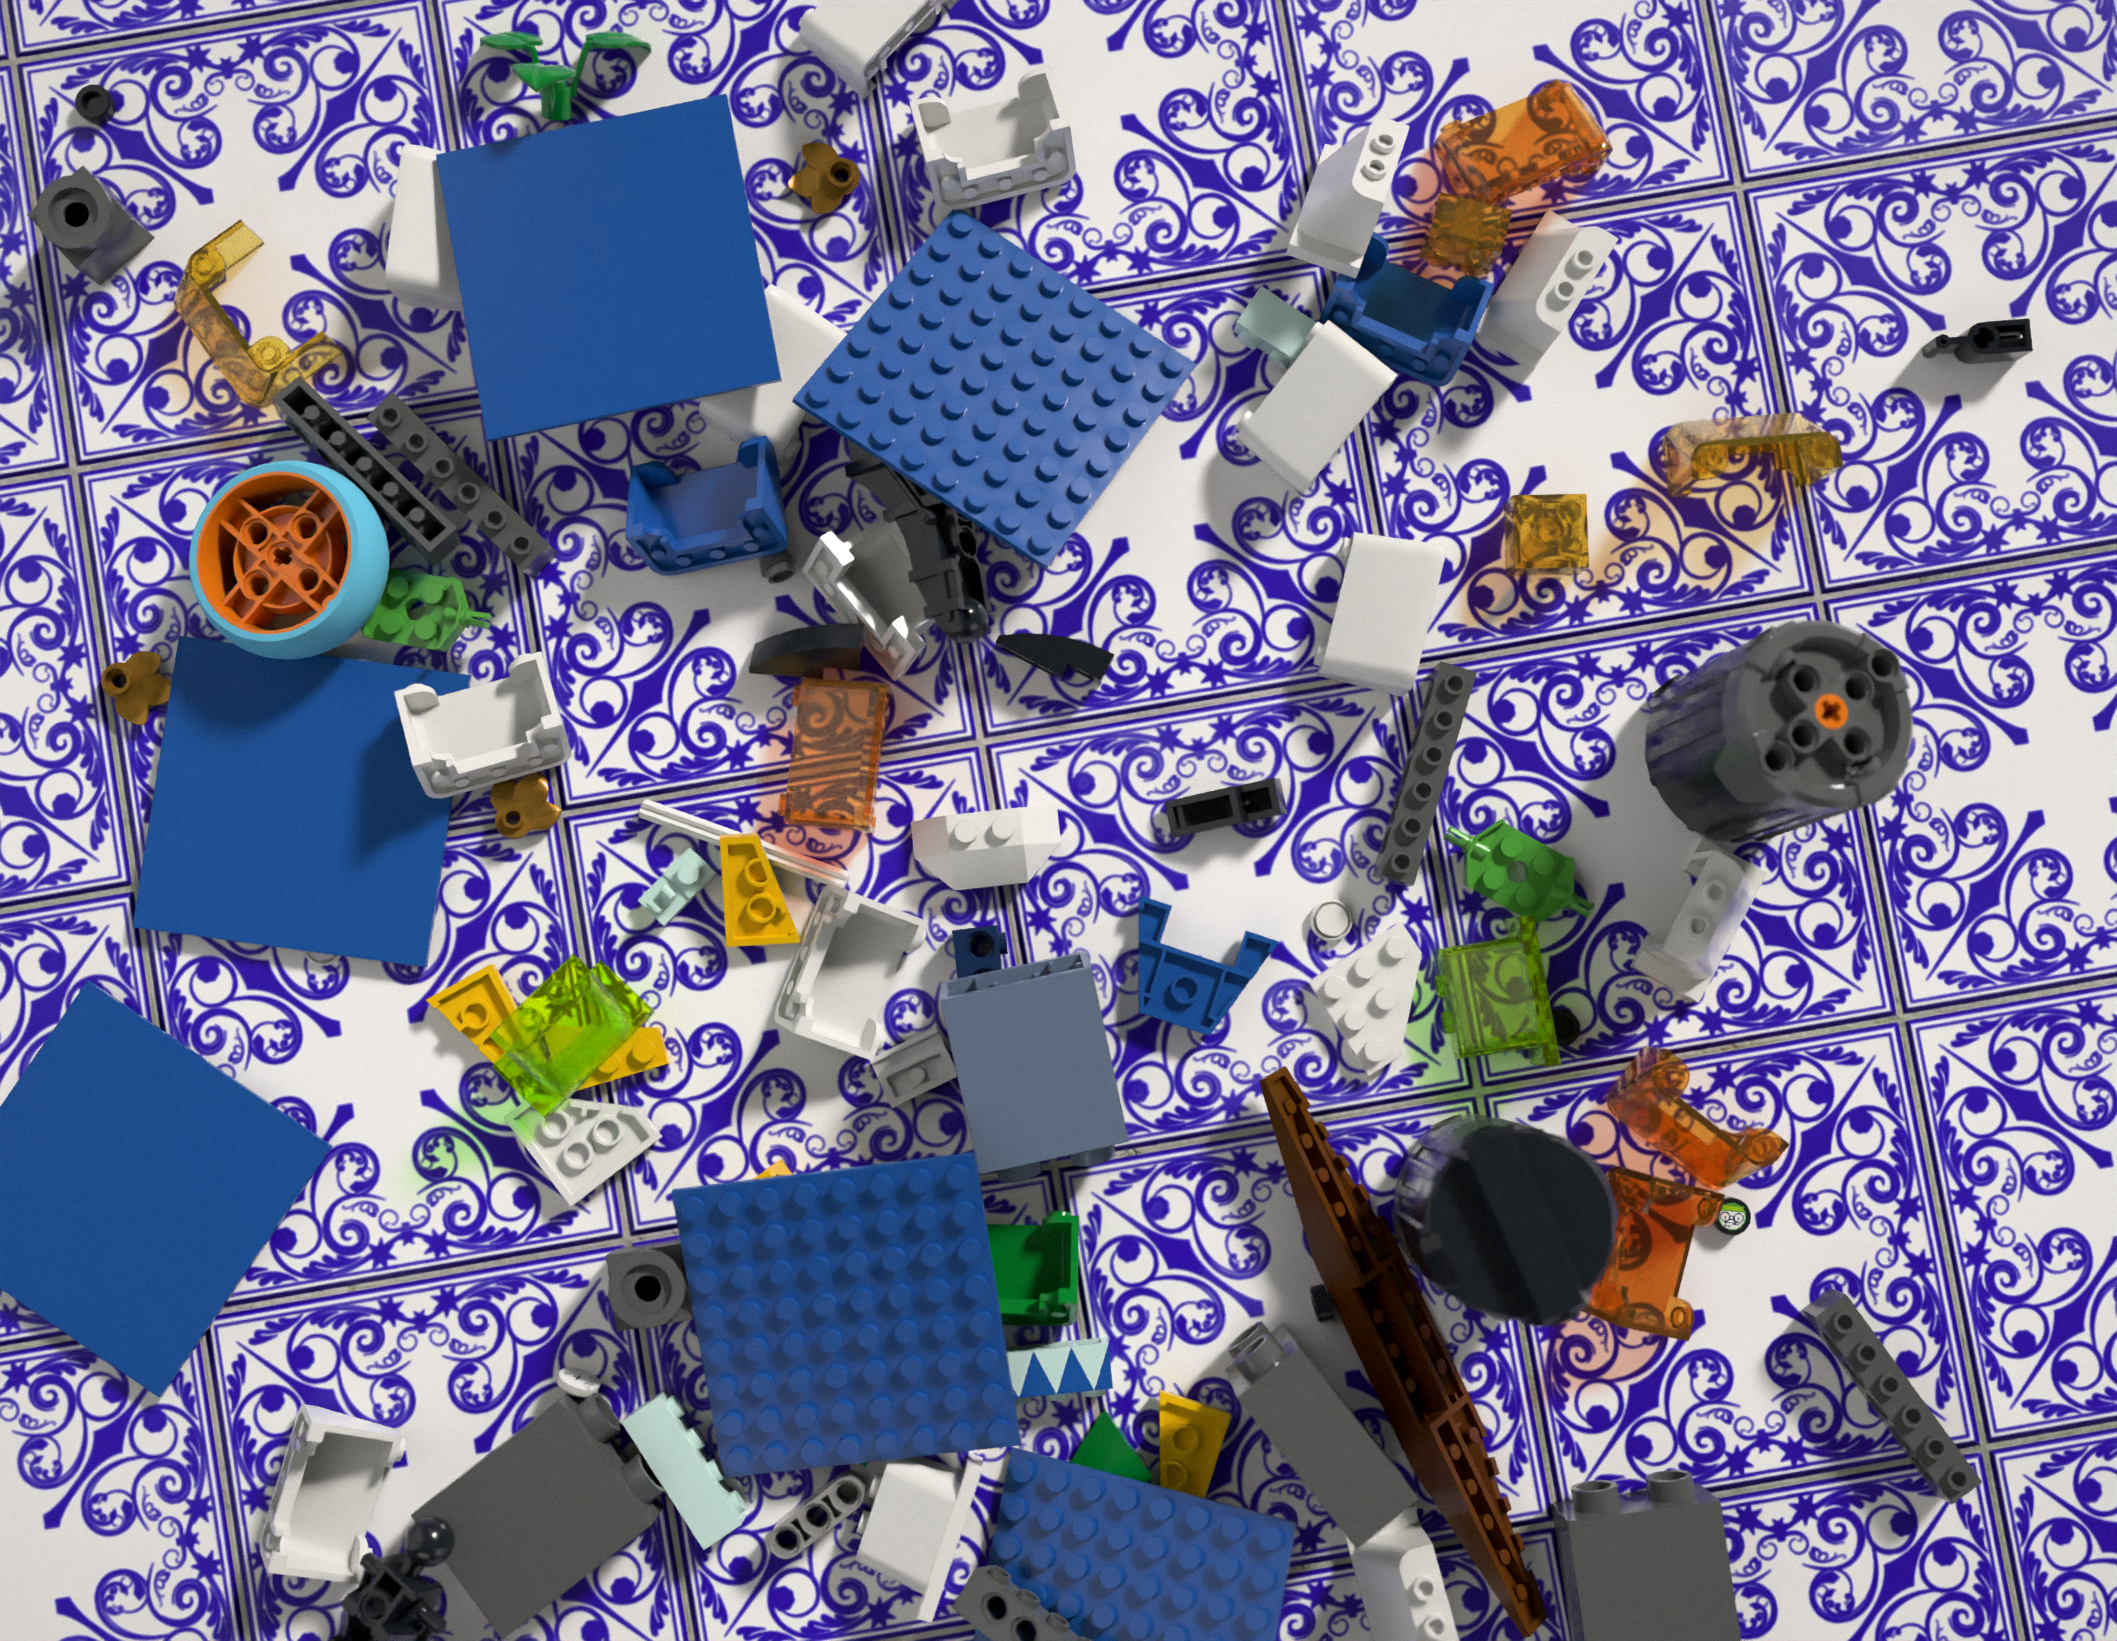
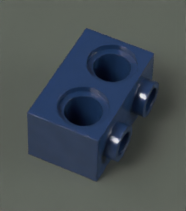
(970, 964)

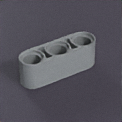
(805, 1527)

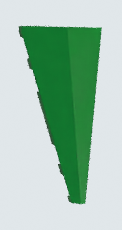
(1109, 1451)

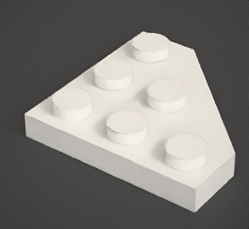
(1372, 996)
(583, 1142)

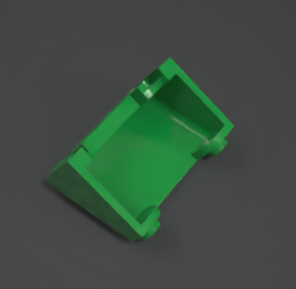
(1037, 1270)

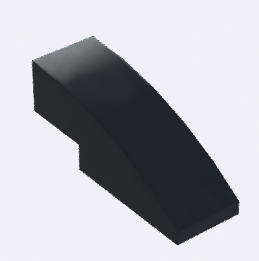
(809, 651)
(1057, 654)
(1226, 807)

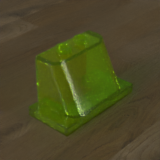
(1498, 996)
(566, 1032)

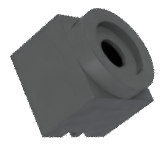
(89, 224)
(648, 1285)

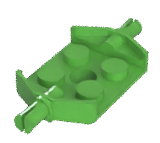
(443, 618)
(1548, 875)

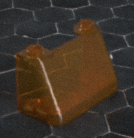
(1522, 145)
(836, 754)
(1651, 1105)
(1651, 1252)

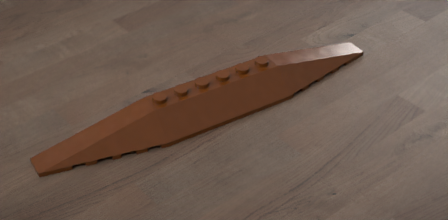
(1401, 1350)

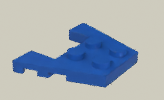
(1185, 985)

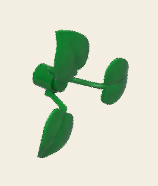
(551, 79)

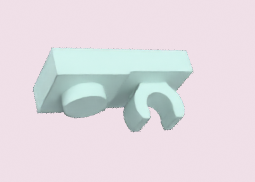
(677, 886)

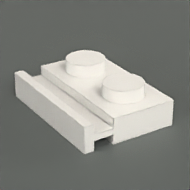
(914, 1067)

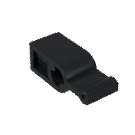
(1997, 342)

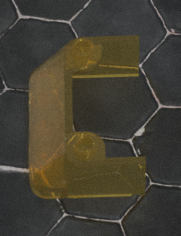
(254, 370)

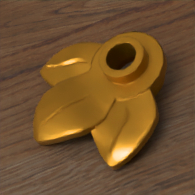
(819, 177)
(142, 688)
(525, 800)

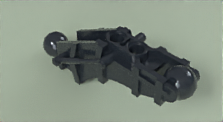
(939, 546)
(398, 1600)

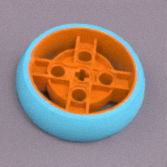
(231, 538)

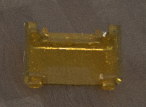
(1702, 448)

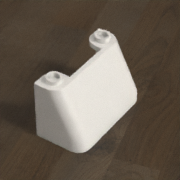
(862, 34)
(996, 147)
(420, 247)
(802, 345)
(1315, 405)
(1381, 612)
(484, 730)
(846, 970)
(327, 1495)

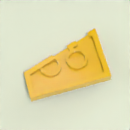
(751, 895)
(477, 1008)
(639, 1053)
(1189, 1442)

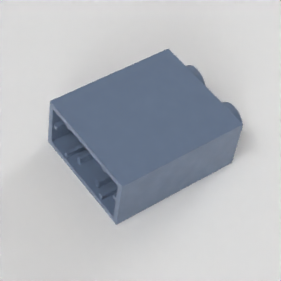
(1034, 1066)

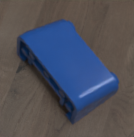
(1406, 317)
(707, 514)

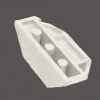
(987, 845)

